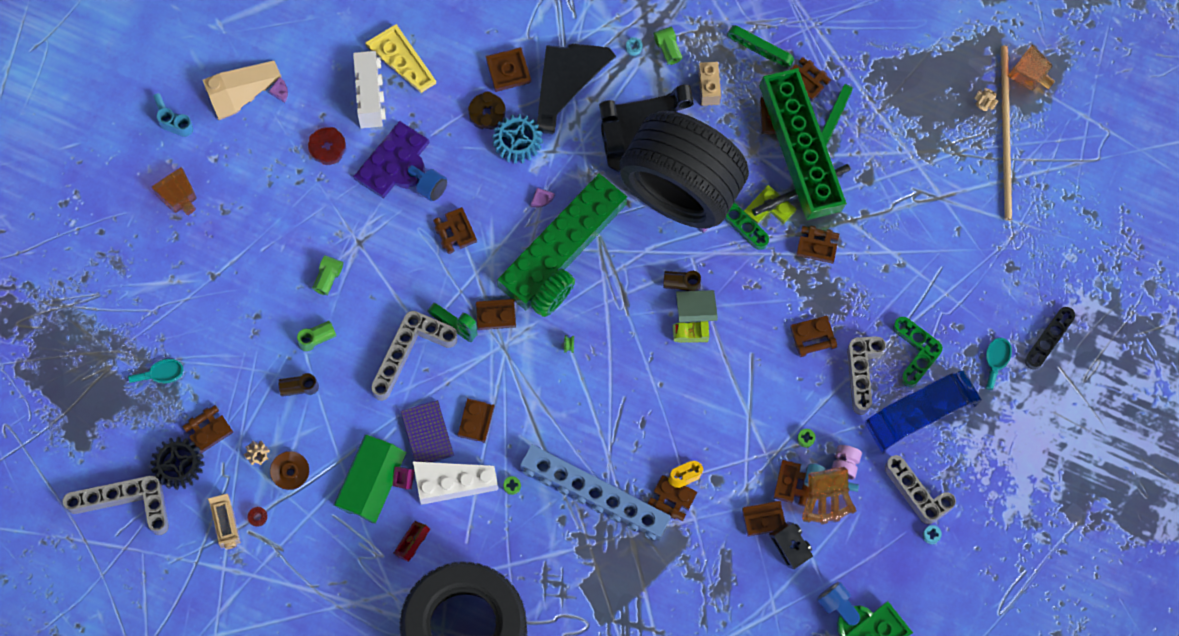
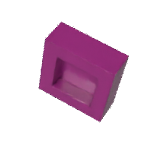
(403, 477)

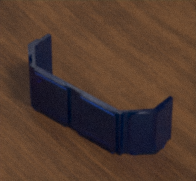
(921, 409)

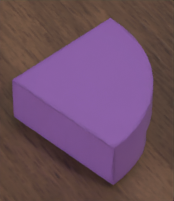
(279, 90)
(542, 198)

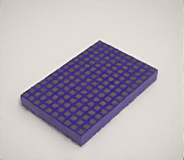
(427, 432)

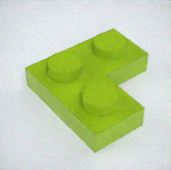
(781, 212)

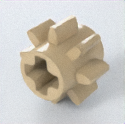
(986, 99)
(256, 452)

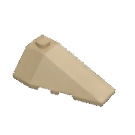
(237, 87)

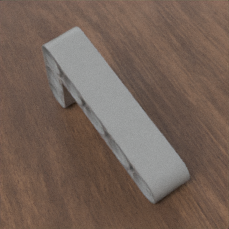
(405, 348)
(122, 498)

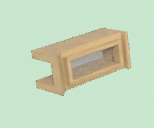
(224, 521)

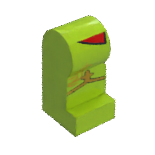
(691, 332)

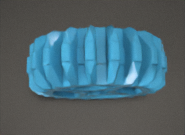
(504, 131)

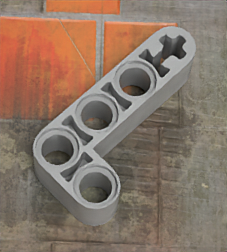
(862, 375)
(917, 488)

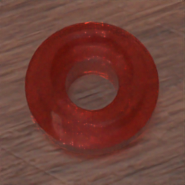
(254, 511)

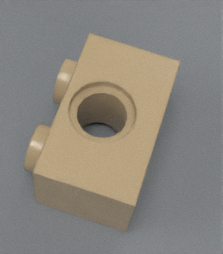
(709, 83)

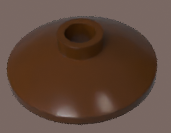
(285, 462)

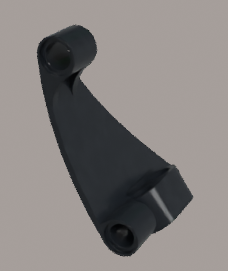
(564, 75)
(623, 121)

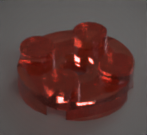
(336, 150)

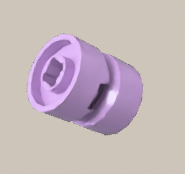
(847, 457)

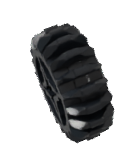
(169, 465)

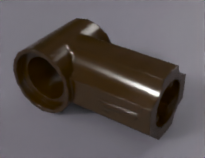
(680, 280)
(296, 385)

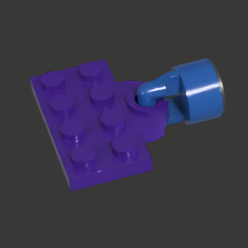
(399, 164)

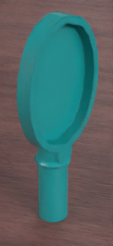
(997, 358)
(161, 372)

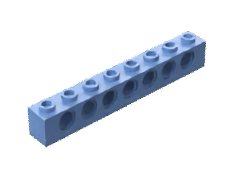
(572, 474)

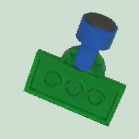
(859, 619)

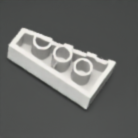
(368, 90)
(451, 481)

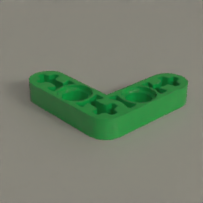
(464, 325)
(924, 353)

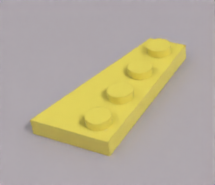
(401, 57)

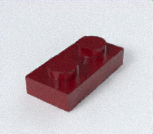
(411, 541)

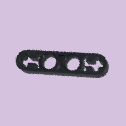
(1050, 338)

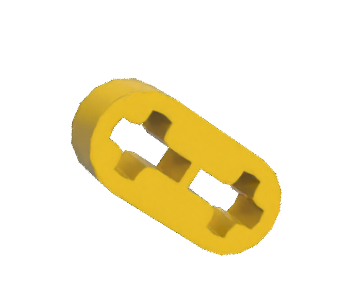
(687, 476)

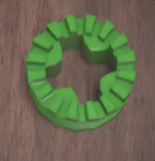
(569, 344)
(801, 440)
(516, 489)

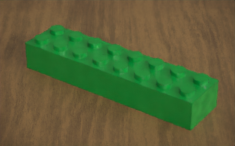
(802, 144)
(562, 240)

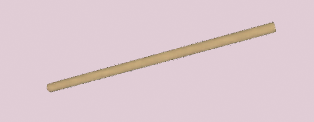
(1006, 134)

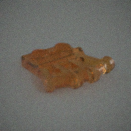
(827, 484)

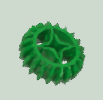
(552, 292)

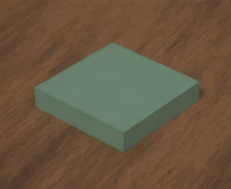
(696, 306)

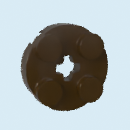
(482, 101)

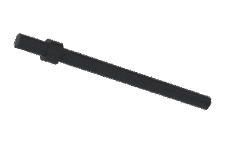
(771, 204)

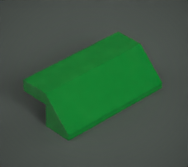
(369, 478)

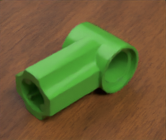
(666, 41)
(328, 271)
(317, 335)

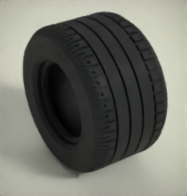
(684, 169)
(463, 579)

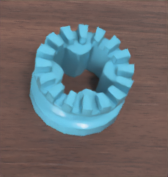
(632, 41)
(926, 537)

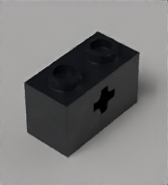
(782, 539)

